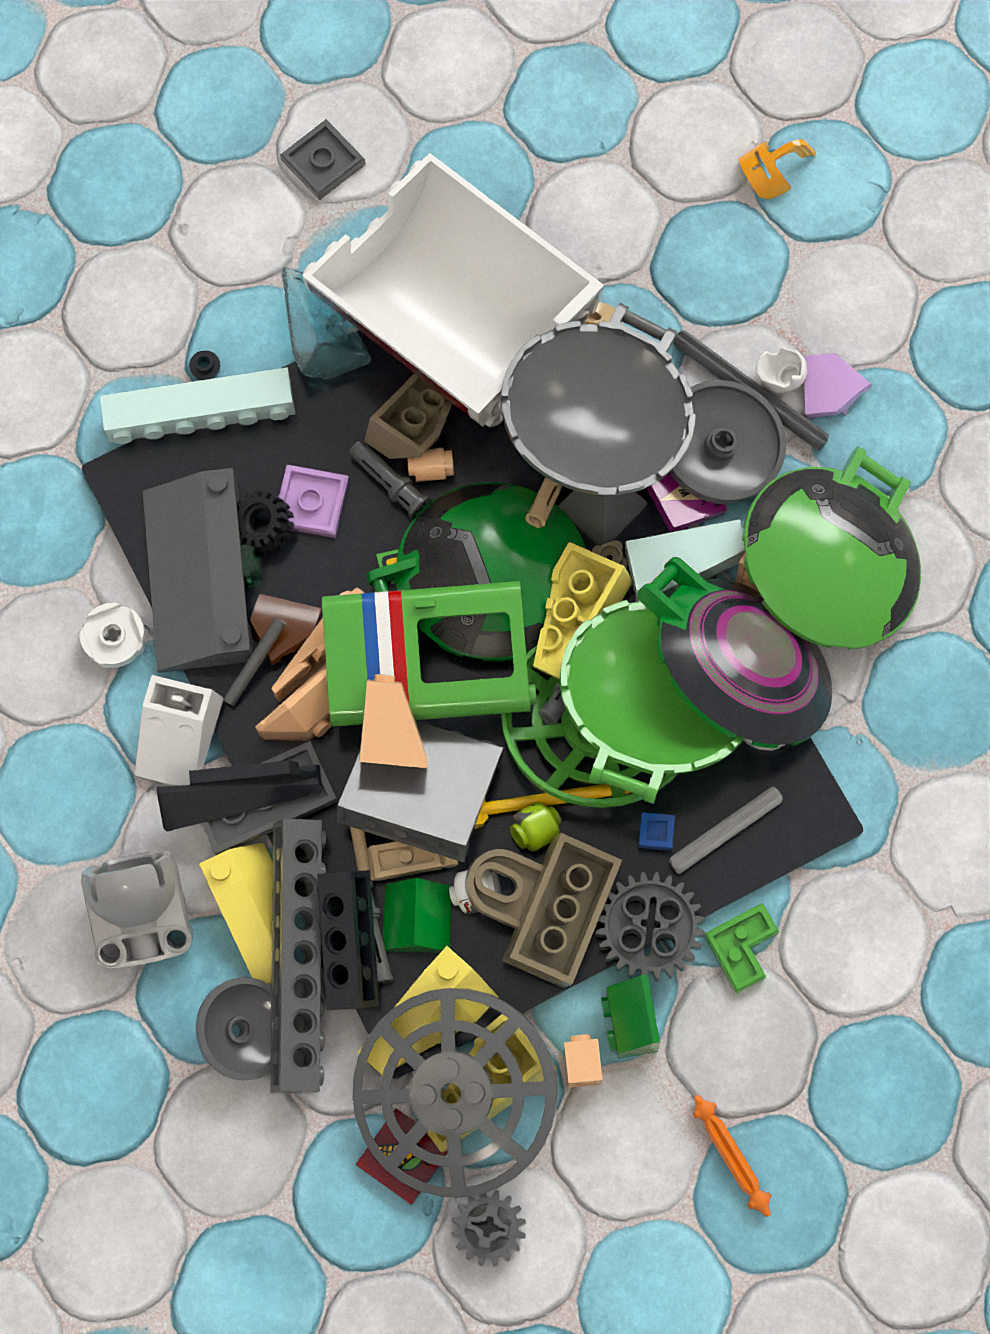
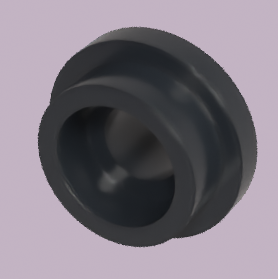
(204, 373)

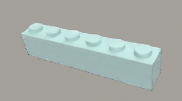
(197, 405)

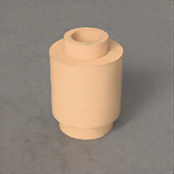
(432, 465)

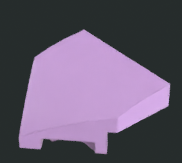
(831, 386)

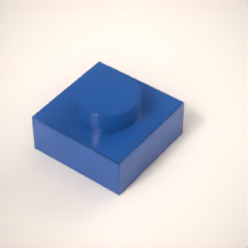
(656, 831)

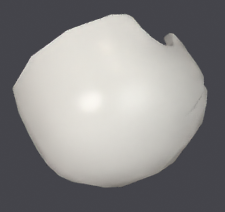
(782, 370)

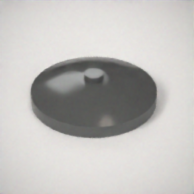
(734, 444)

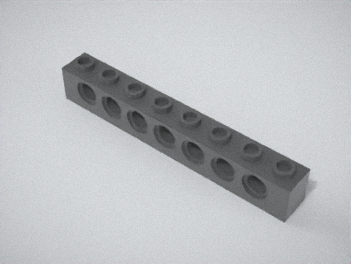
(285, 1005)

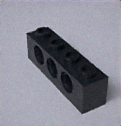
(358, 953)

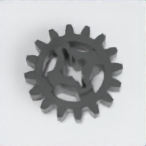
(485, 1243)

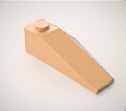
(306, 662)

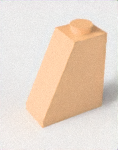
(389, 726)

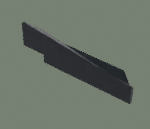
(235, 790)

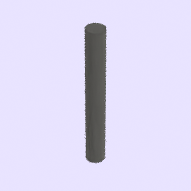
(254, 661)

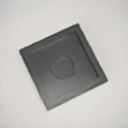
(322, 159)

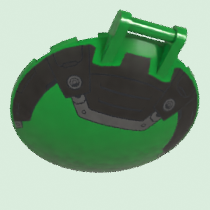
(481, 539)

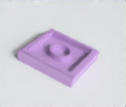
(314, 499)

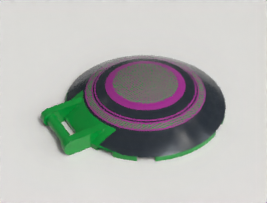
(737, 659)

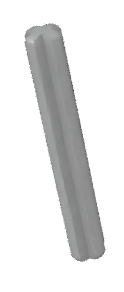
(725, 830)

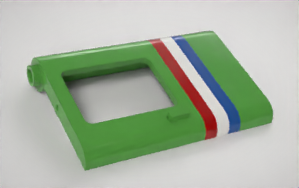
(380, 636)

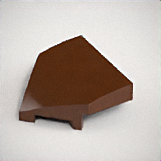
(299, 621)

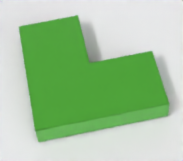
(733, 944)

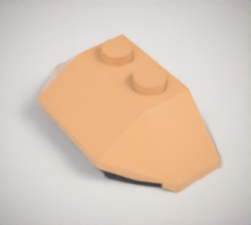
(301, 714)

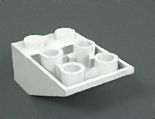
(175, 730)

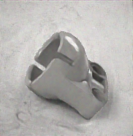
(135, 907)

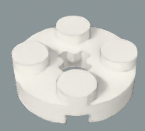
(111, 653)

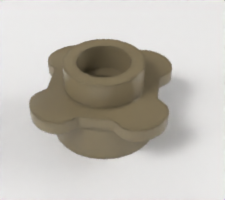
(613, 549)

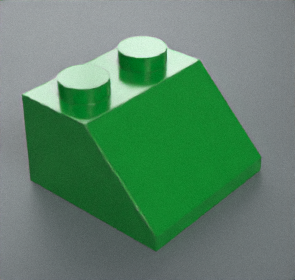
(632, 1018)

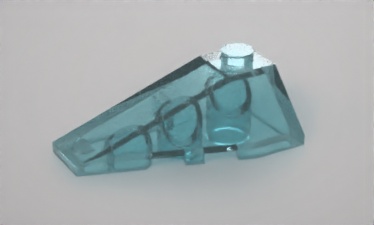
(317, 332)

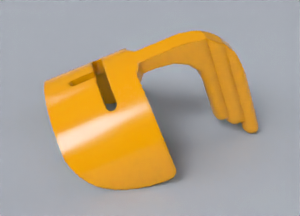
(777, 184)

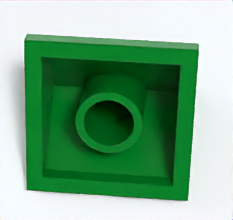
(417, 916)

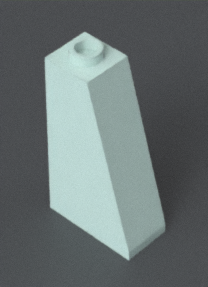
(703, 548)

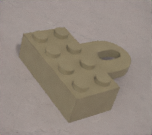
(550, 906)

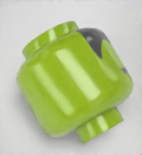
(535, 826)

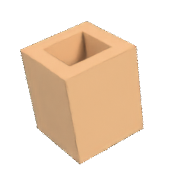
(583, 1061)

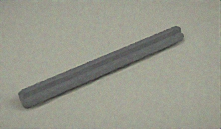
(726, 371)

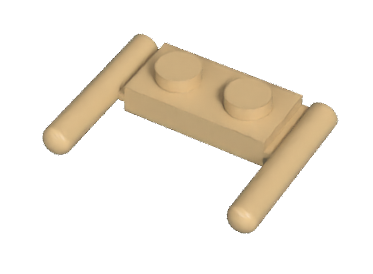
(395, 858)

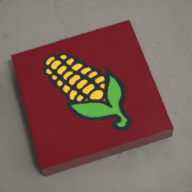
(410, 1165)

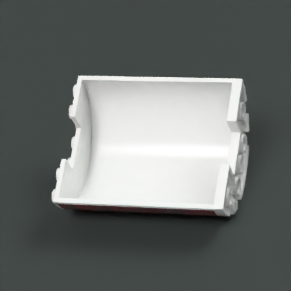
(451, 286)

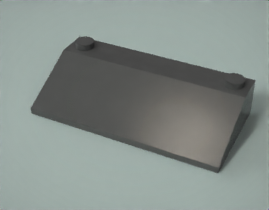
(197, 572)

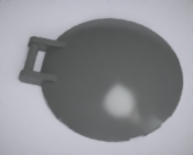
(599, 405)

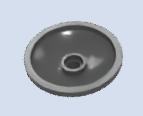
(244, 1004)

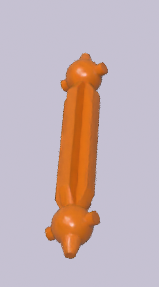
(732, 1155)

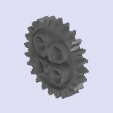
(680, 930)

